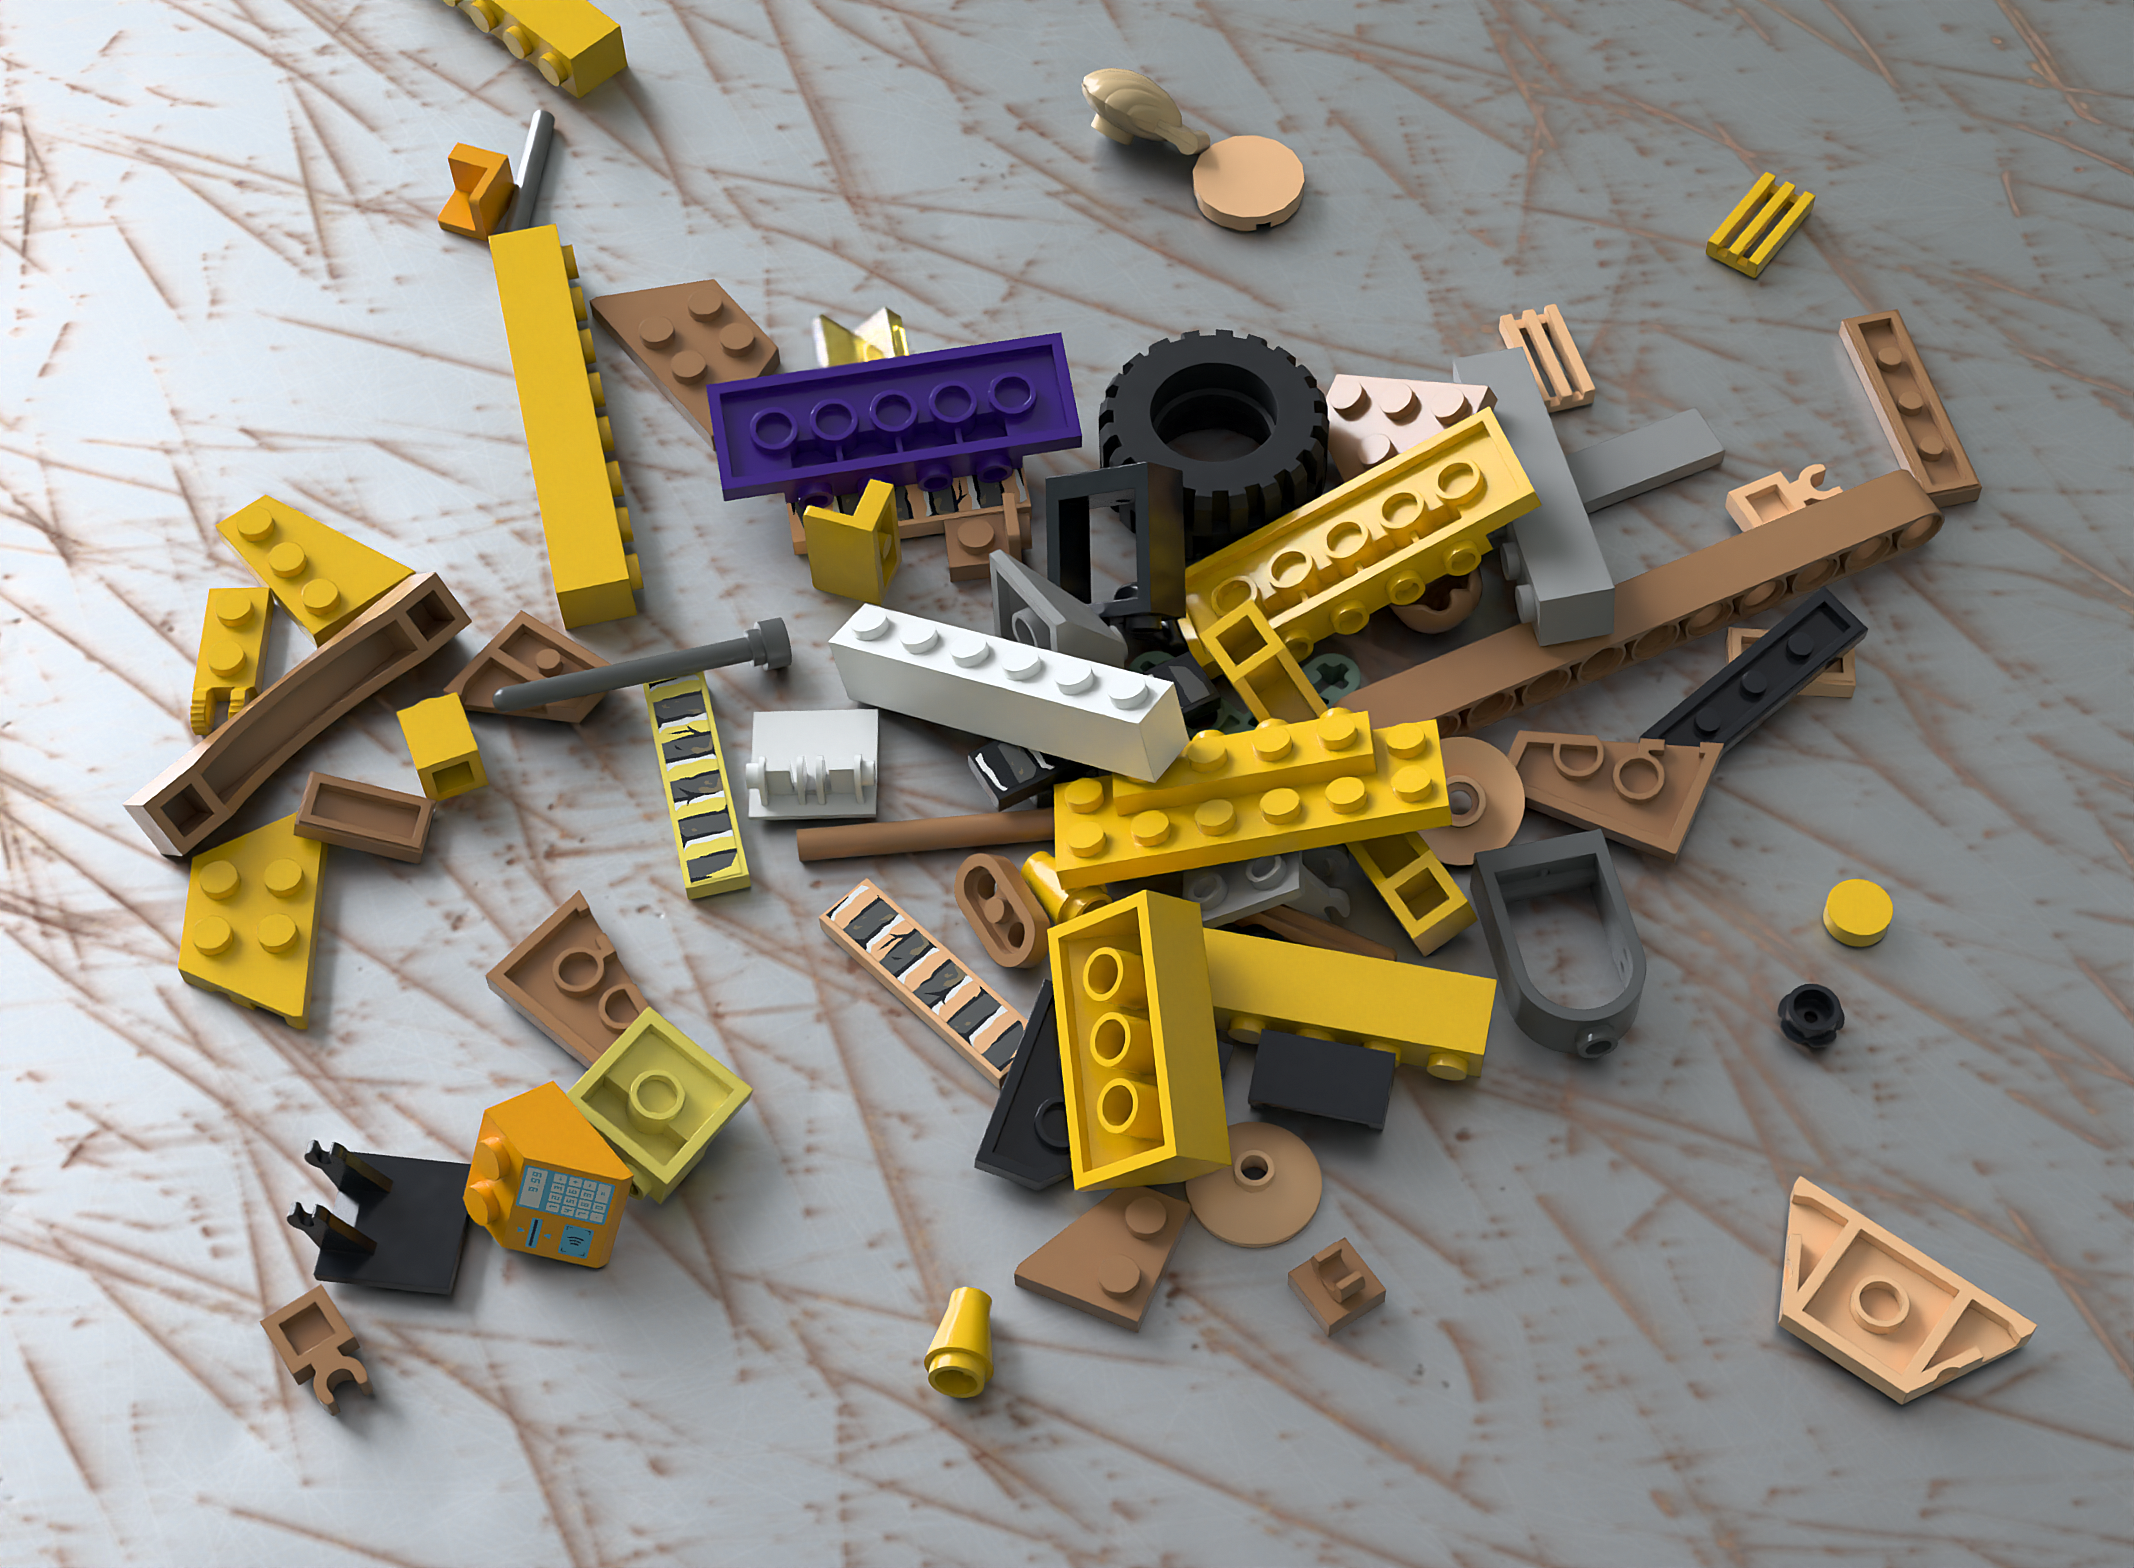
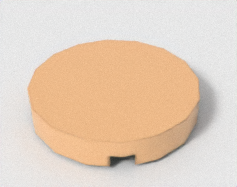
(1248, 182)

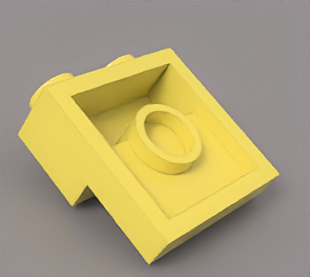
(658, 1102)

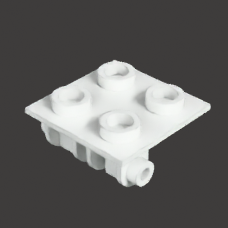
(813, 764)

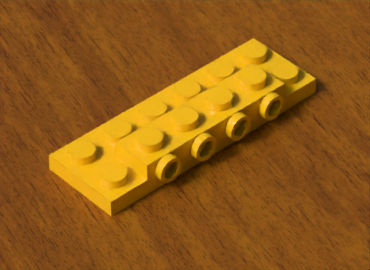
(1366, 541)
(1253, 798)

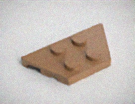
(687, 340)

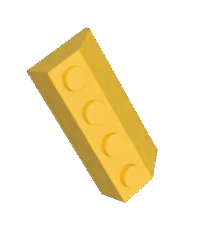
(1138, 1044)

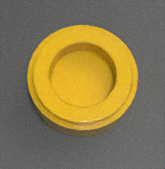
(1858, 912)

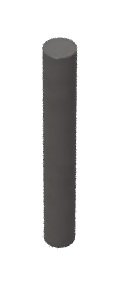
(530, 171)

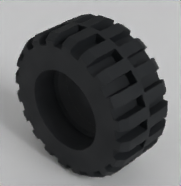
(1223, 386)

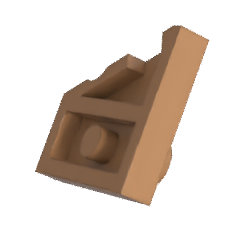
(522, 654)
(1110, 1256)

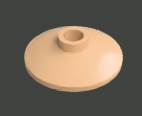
(1495, 801)
(1263, 1209)

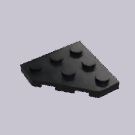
(1029, 1123)

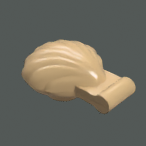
(1137, 106)

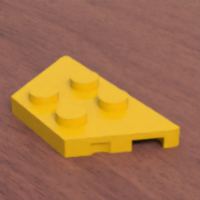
(256, 920)

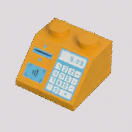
(547, 1179)

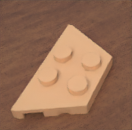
(1885, 1303)

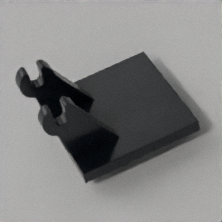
(391, 1221)

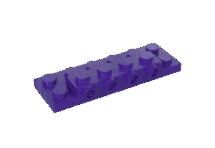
(894, 421)

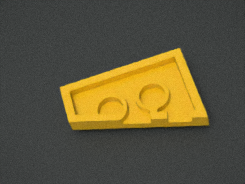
(311, 568)

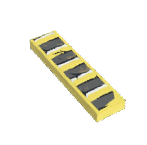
(696, 786)

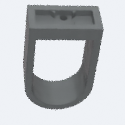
(1545, 870)

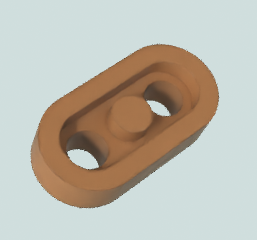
(1007, 921)

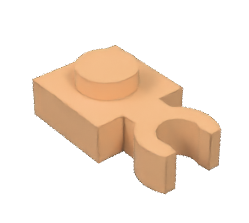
(1776, 497)

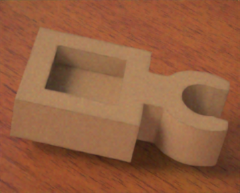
(317, 1343)

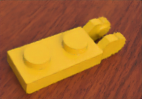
(231, 652)

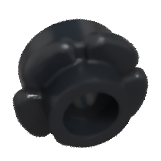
(1816, 1002)

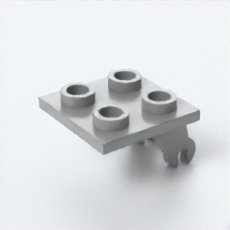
(1260, 883)

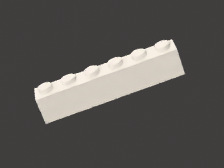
(1011, 692)

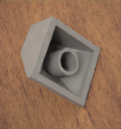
(1046, 617)

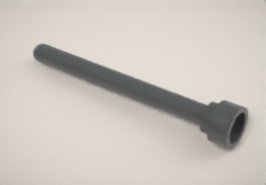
(764, 645)

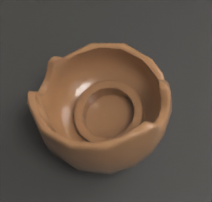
(1443, 604)

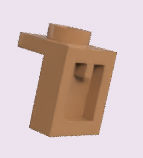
(974, 538)

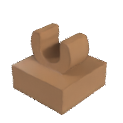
(1336, 1286)

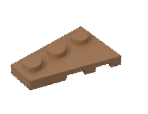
(1628, 790)

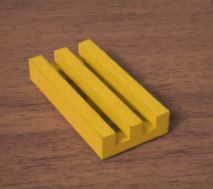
(1779, 197)

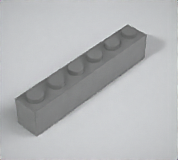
(1553, 547)

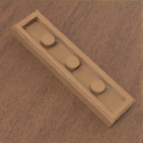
(1909, 407)

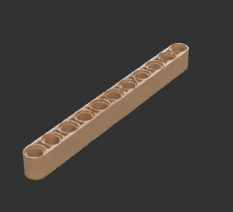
(1662, 609)

